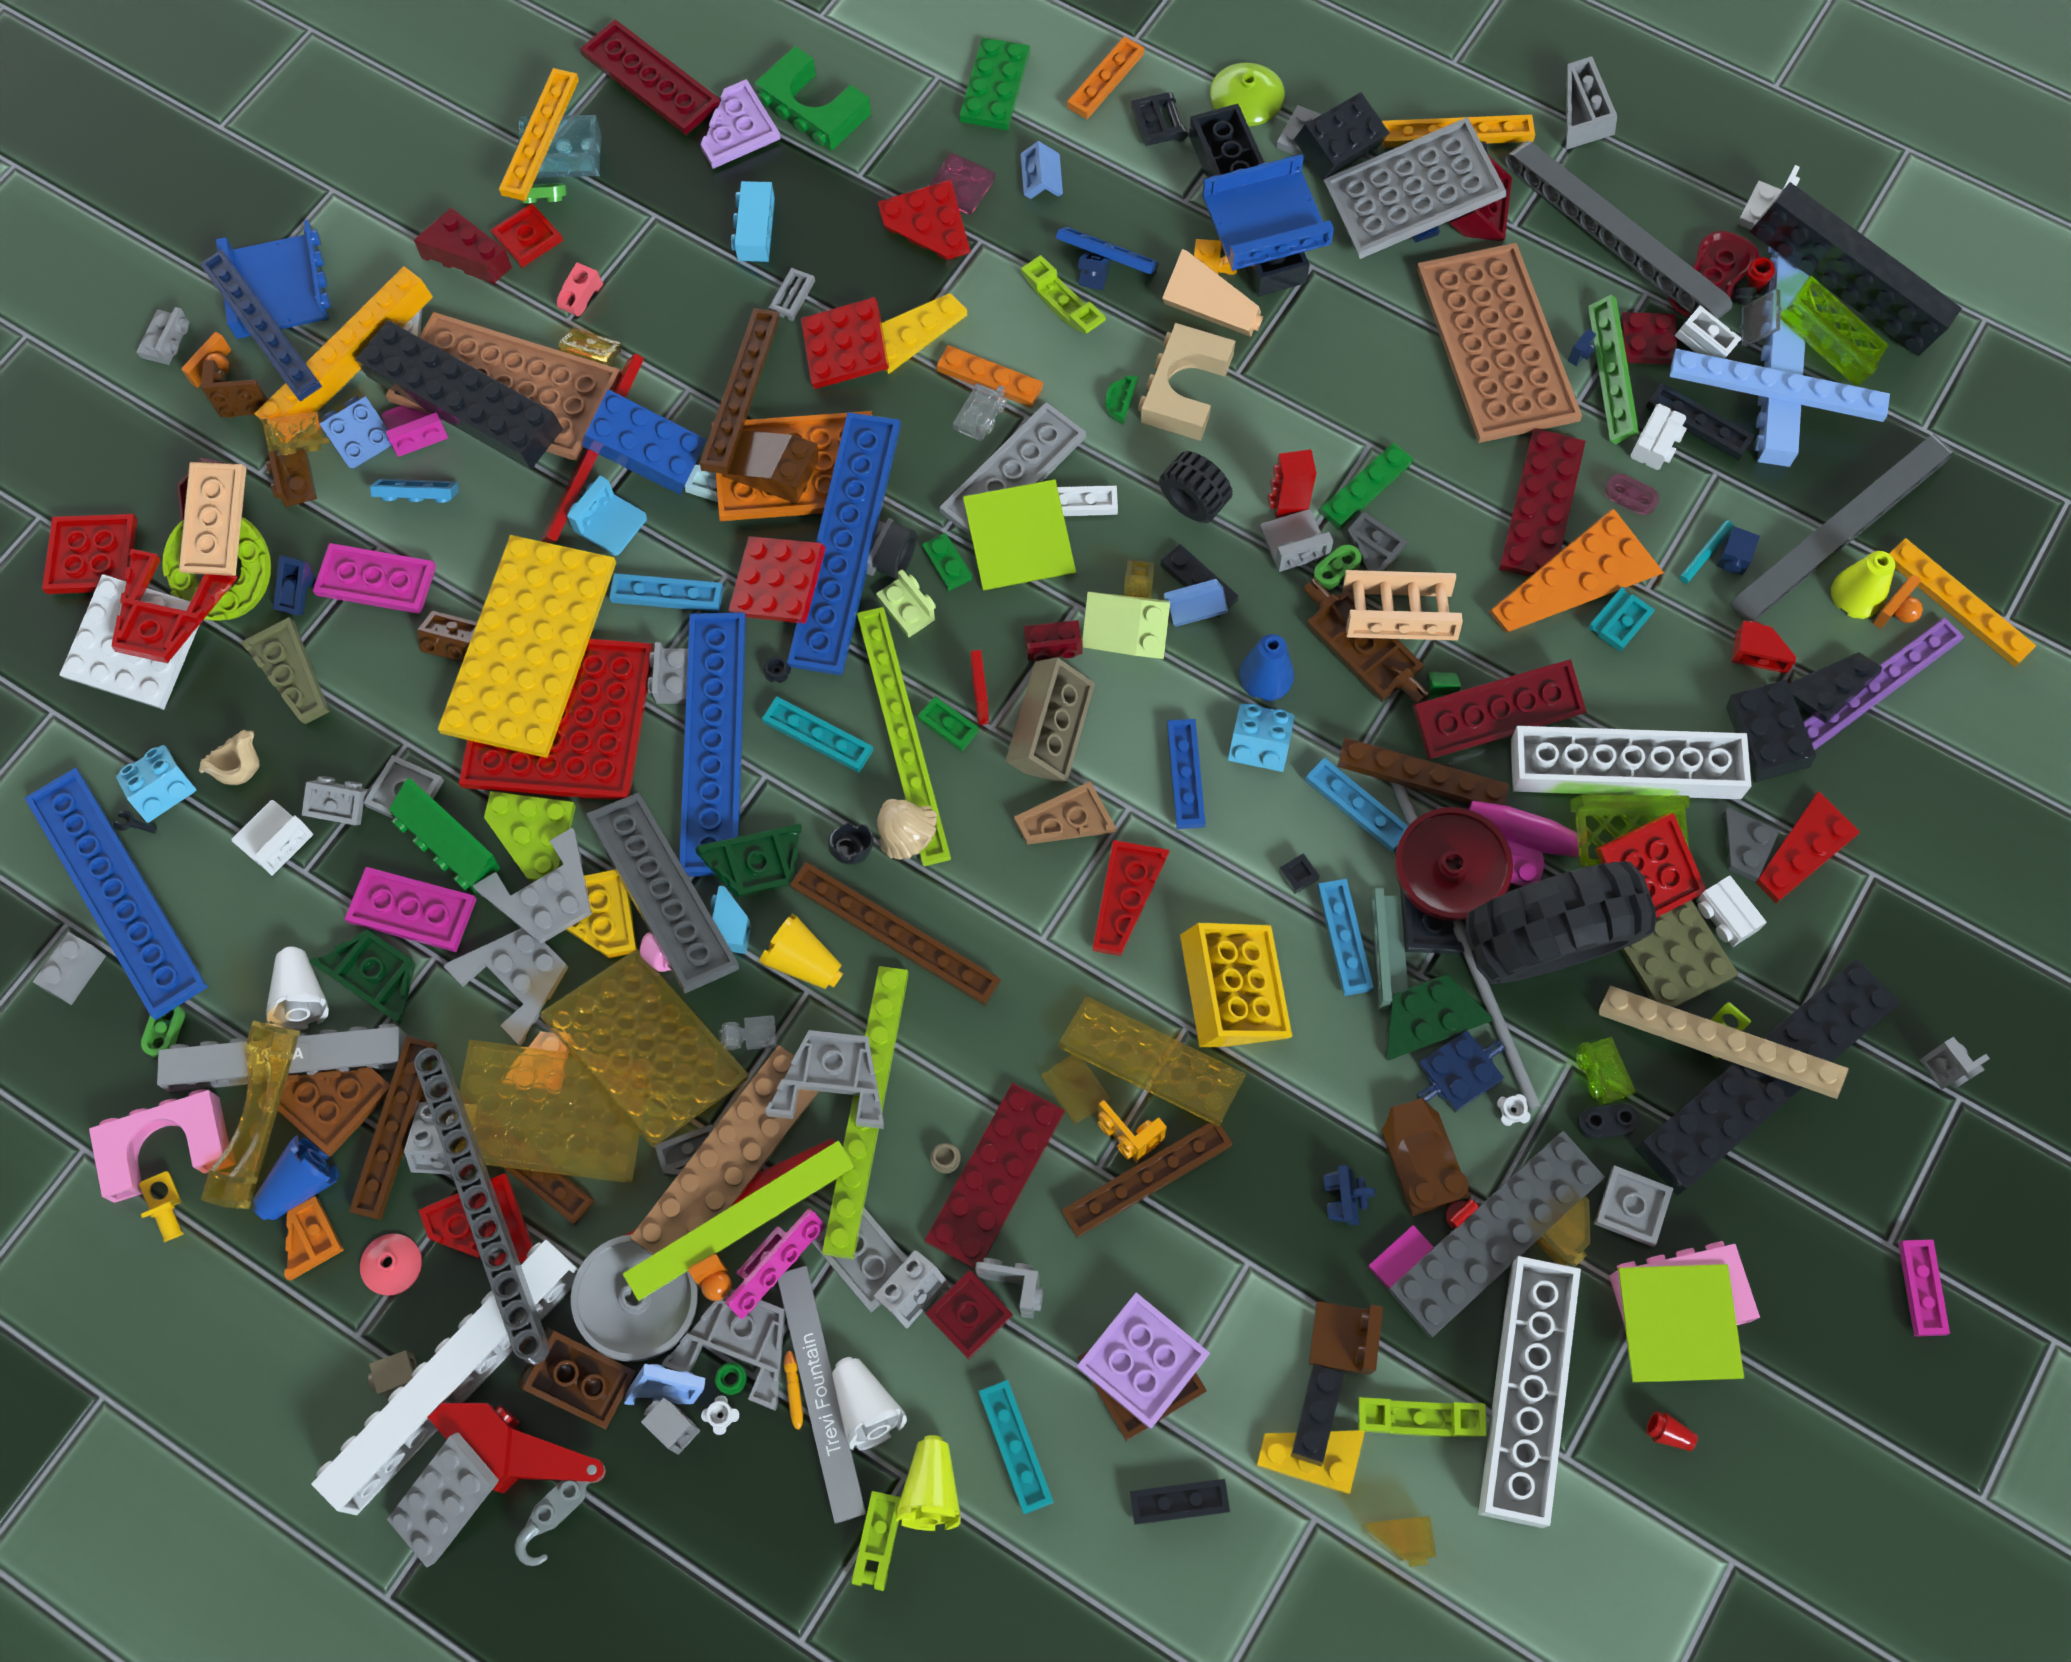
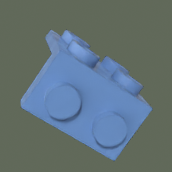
(356, 431)

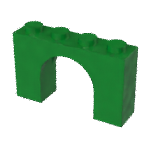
(825, 124)

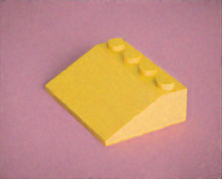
(1235, 984)

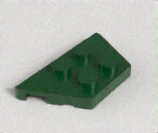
(755, 860)
(371, 972)
(1430, 1014)

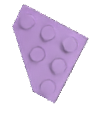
(738, 126)

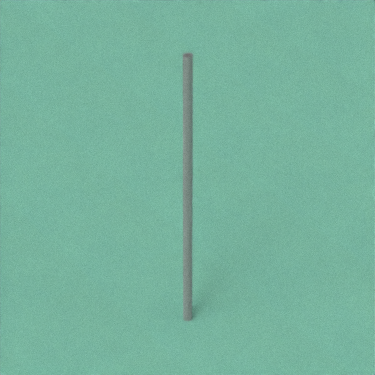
(1481, 982)

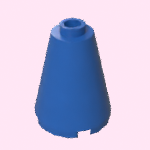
(1267, 669)
(294, 1179)

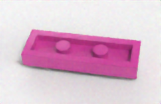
(1923, 1288)

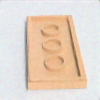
(212, 518)

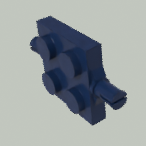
(1461, 1071)

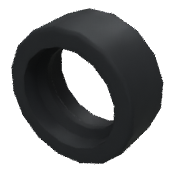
(896, 550)

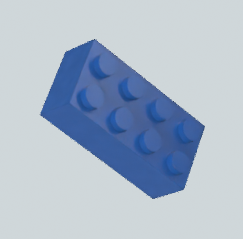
(643, 442)

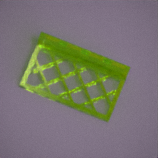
(1822, 335)
(1624, 807)

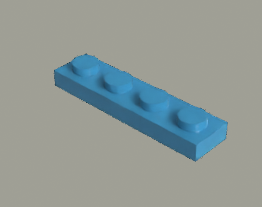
(666, 592)
(1357, 804)
(1345, 937)

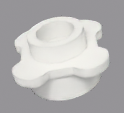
(1517, 1102)
(711, 1415)

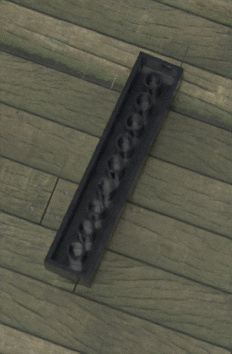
(1745, 1097)

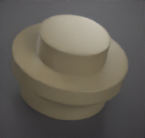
(945, 1158)

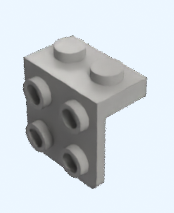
(1020, 1274)

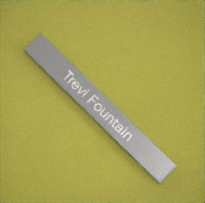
(821, 1395)

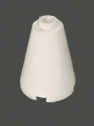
(295, 992)
(865, 1405)

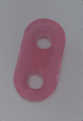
(1632, 493)

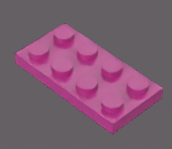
(374, 578)
(410, 909)

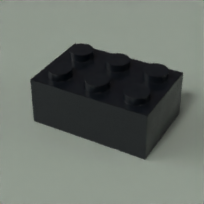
(1341, 136)
(1773, 729)

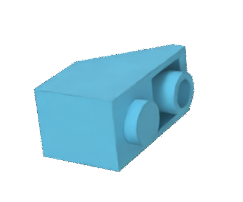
(731, 920)

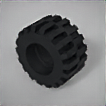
(1195, 487)

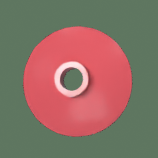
(404, 1268)

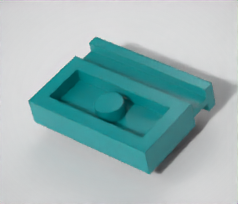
(1621, 619)

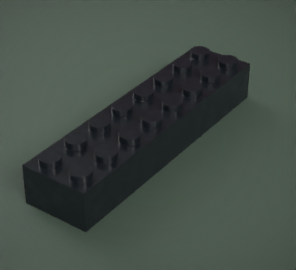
(1222, 147)
(1855, 269)
(459, 394)

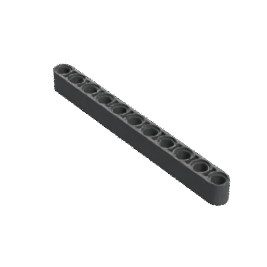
(1616, 231)
(1841, 529)
(489, 1213)

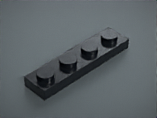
(1704, 422)

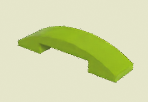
(1060, 298)
(1421, 1418)

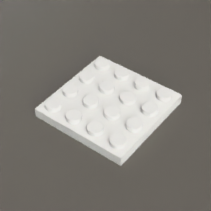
(99, 666)

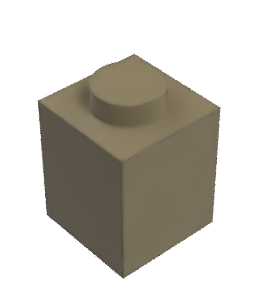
(391, 1372)

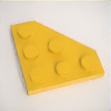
(611, 922)

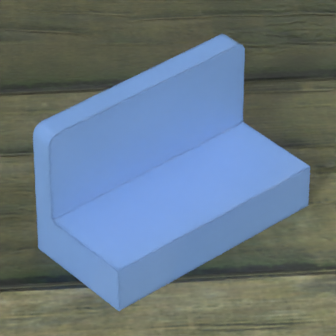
(1041, 170)
(1196, 602)

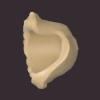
(233, 761)
(905, 828)

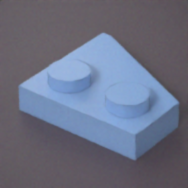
(660, 1383)

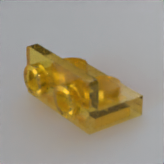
(590, 346)
(293, 432)

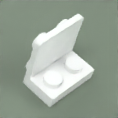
(1761, 199)
(272, 837)

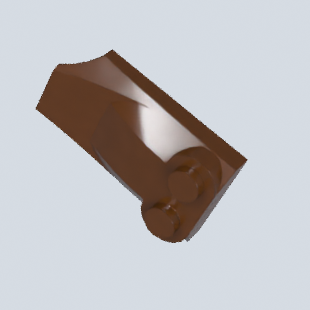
(1423, 1158)

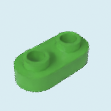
(552, 192)
(1335, 567)
(162, 1030)

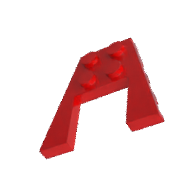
(154, 629)

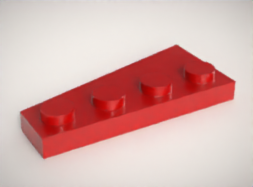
(1811, 842)
(1127, 887)

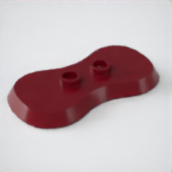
(1723, 261)

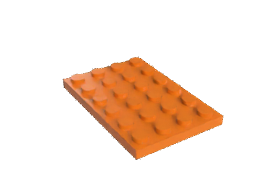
(744, 502)

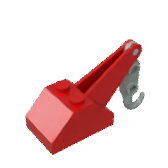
(517, 1456)

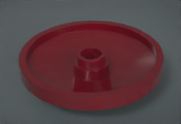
(1452, 862)

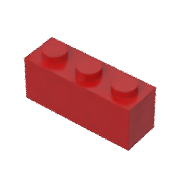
(1292, 483)

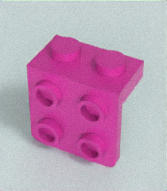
(412, 429)

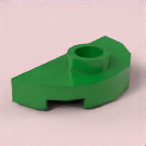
(1119, 397)

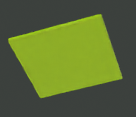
(1019, 534)
(1680, 1323)

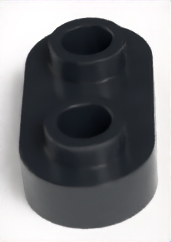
(1609, 1121)

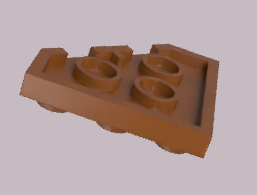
(332, 1104)

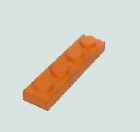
(1105, 78)
(989, 374)

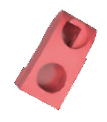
(578, 289)

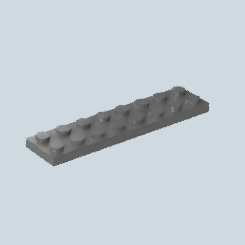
(662, 893)
(1495, 1234)

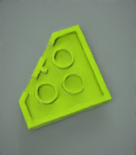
(527, 827)

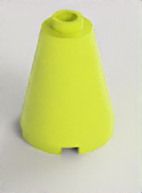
(1864, 585)
(930, 1488)

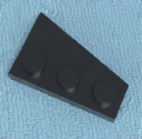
(1834, 686)
(1427, 933)

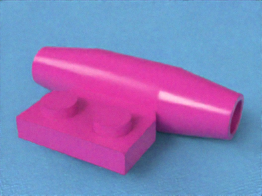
(1528, 839)

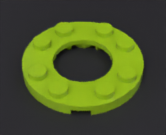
(247, 590)

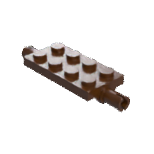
(1377, 662)

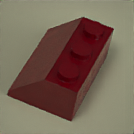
(1490, 220)

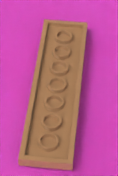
(725, 1160)

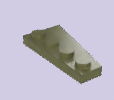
(288, 668)

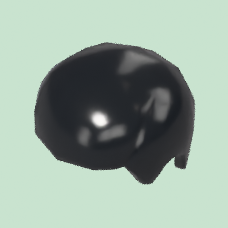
(851, 843)

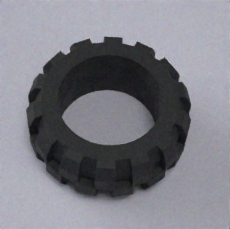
(1560, 922)

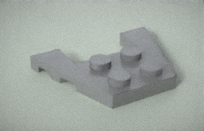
(551, 901)
(523, 967)
(831, 1065)
(752, 1340)

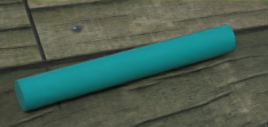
(1706, 551)

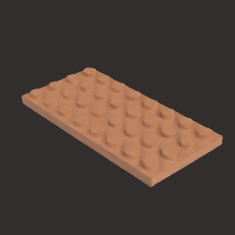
(1498, 343)
(549, 377)

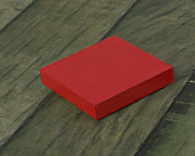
(526, 235)
(979, 687)

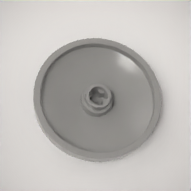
(614, 1318)

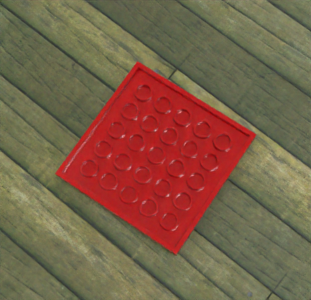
(595, 738)

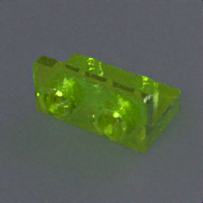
(1604, 1071)

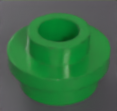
(724, 1371)

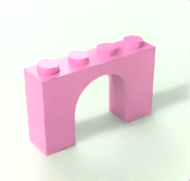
(118, 1141)
(1714, 1254)

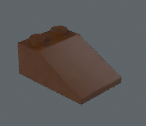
(774, 463)
(578, 1379)

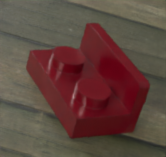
(1053, 640)

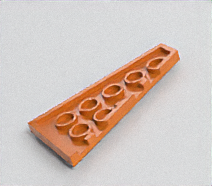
(1587, 569)

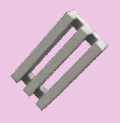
(784, 310)

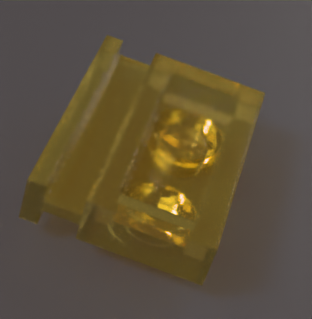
(1075, 1088)

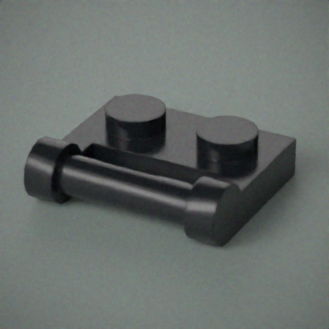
(1152, 123)

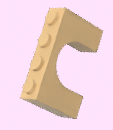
(1183, 350)

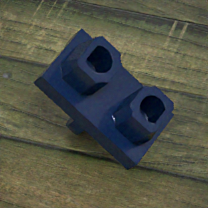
(1347, 1209)

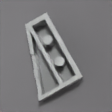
(1588, 105)

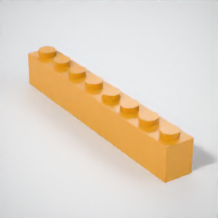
(335, 361)

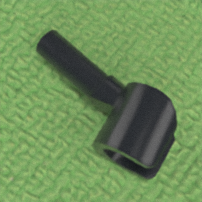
(132, 823)

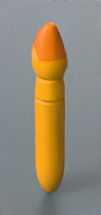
(793, 1388)

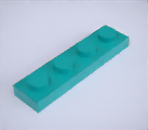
(817, 734)
(1016, 1447)

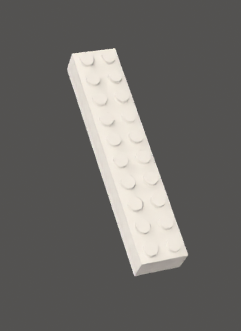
(448, 1377)

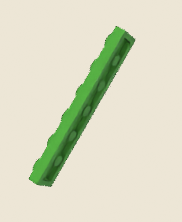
(1613, 370)

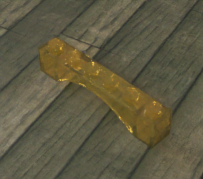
(236, 1172)

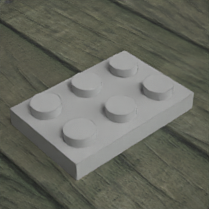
(873, 1262)

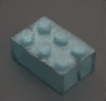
(573, 148)

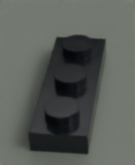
(1191, 571)
(1317, 1415)
(1179, 1501)

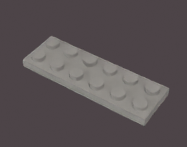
(1020, 461)

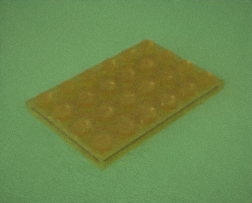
(644, 1047)
(544, 1114)

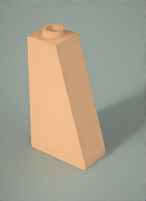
(1208, 296)

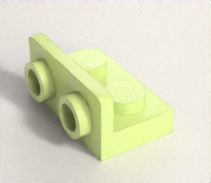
(907, 604)

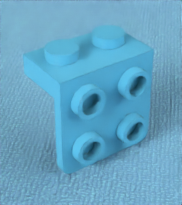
(605, 517)
(1261, 737)
(154, 783)

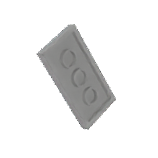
(442, 1499)

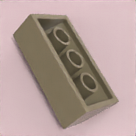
(1050, 721)

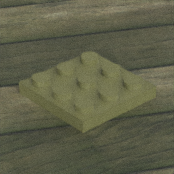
(1679, 958)

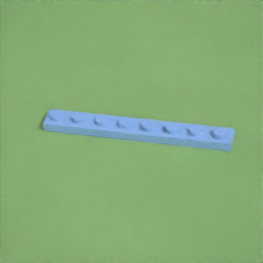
(1780, 385)

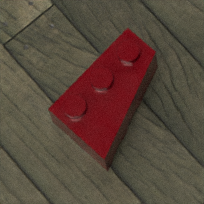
(463, 246)

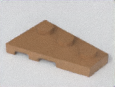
(1066, 817)

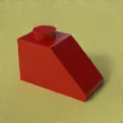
(1761, 648)

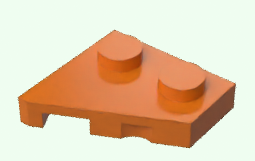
(309, 1238)

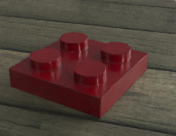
(1649, 337)
(969, 1314)

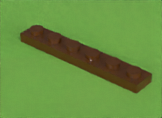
(1420, 774)
(391, 1133)
(1146, 1178)

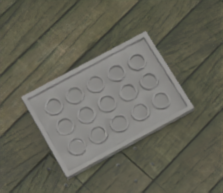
(1414, 188)

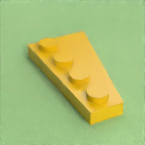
(919, 327)

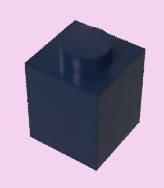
(1738, 551)

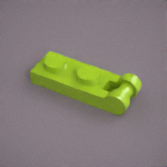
(877, 1540)

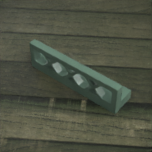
(1388, 947)

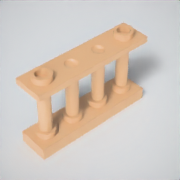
(1401, 624)

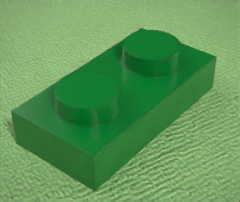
(946, 561)
(948, 724)

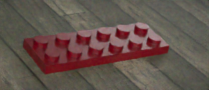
(650, 77)
(1542, 502)
(1498, 708)
(994, 1176)

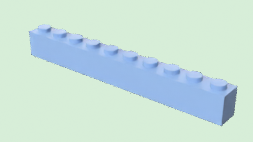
(1784, 352)

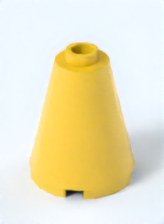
(801, 955)

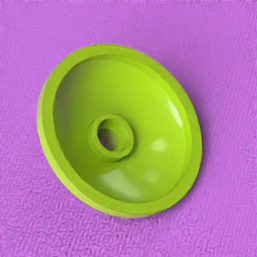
(1252, 87)

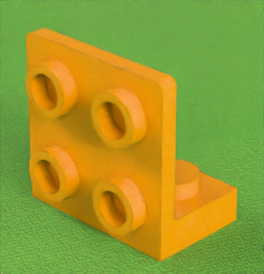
(1136, 1147)

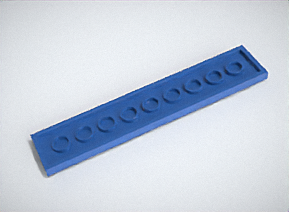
(849, 536)
(712, 735)
(116, 894)

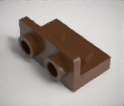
(292, 477)
(445, 635)

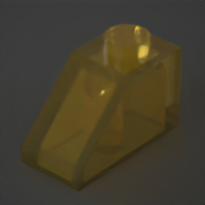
(1139, 579)
(1569, 1235)
(1404, 1539)

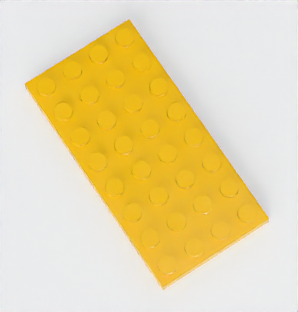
(527, 646)

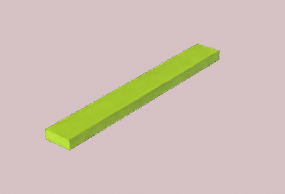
(738, 1220)

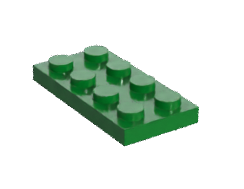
(994, 83)

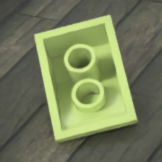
(1126, 624)

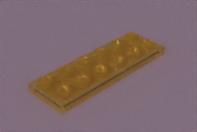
(1152, 1061)

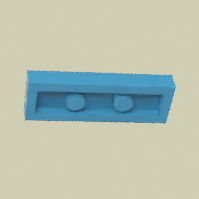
(414, 490)

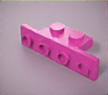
(772, 1261)

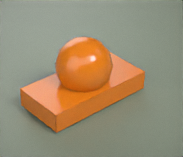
(213, 349)
(1905, 607)
(712, 1277)

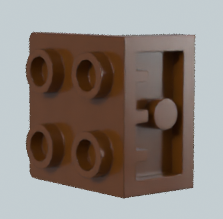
(232, 397)
(1346, 1337)

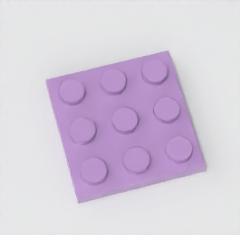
(1143, 1360)

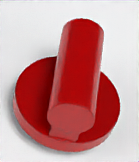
(1459, 1212)

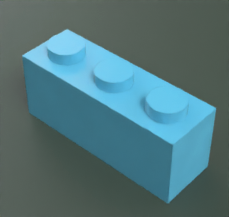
(753, 221)

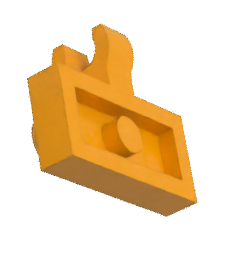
(1209, 254)

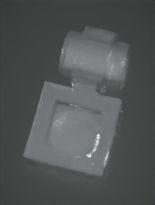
(758, 1033)

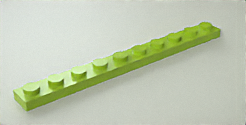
(901, 725)
(861, 1141)

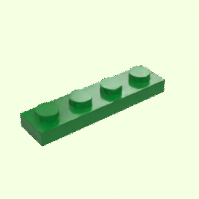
(1366, 486)

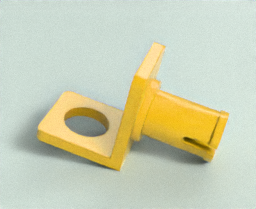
(162, 1208)

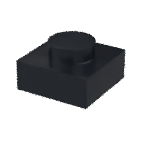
(1299, 873)

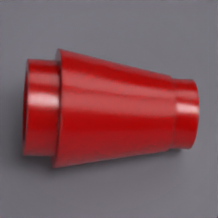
(1760, 273)
(1670, 1432)

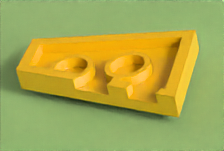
(1338, 1464)

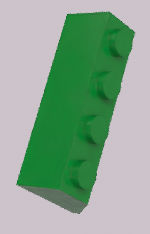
(442, 836)

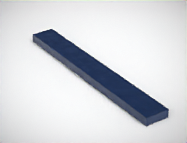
(261, 325)

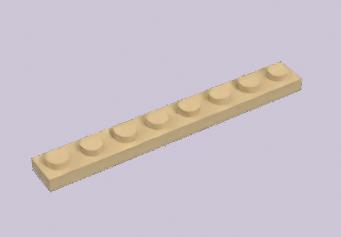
(1724, 1042)

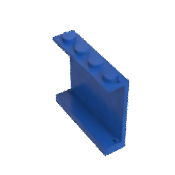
(1265, 213)
(284, 279)

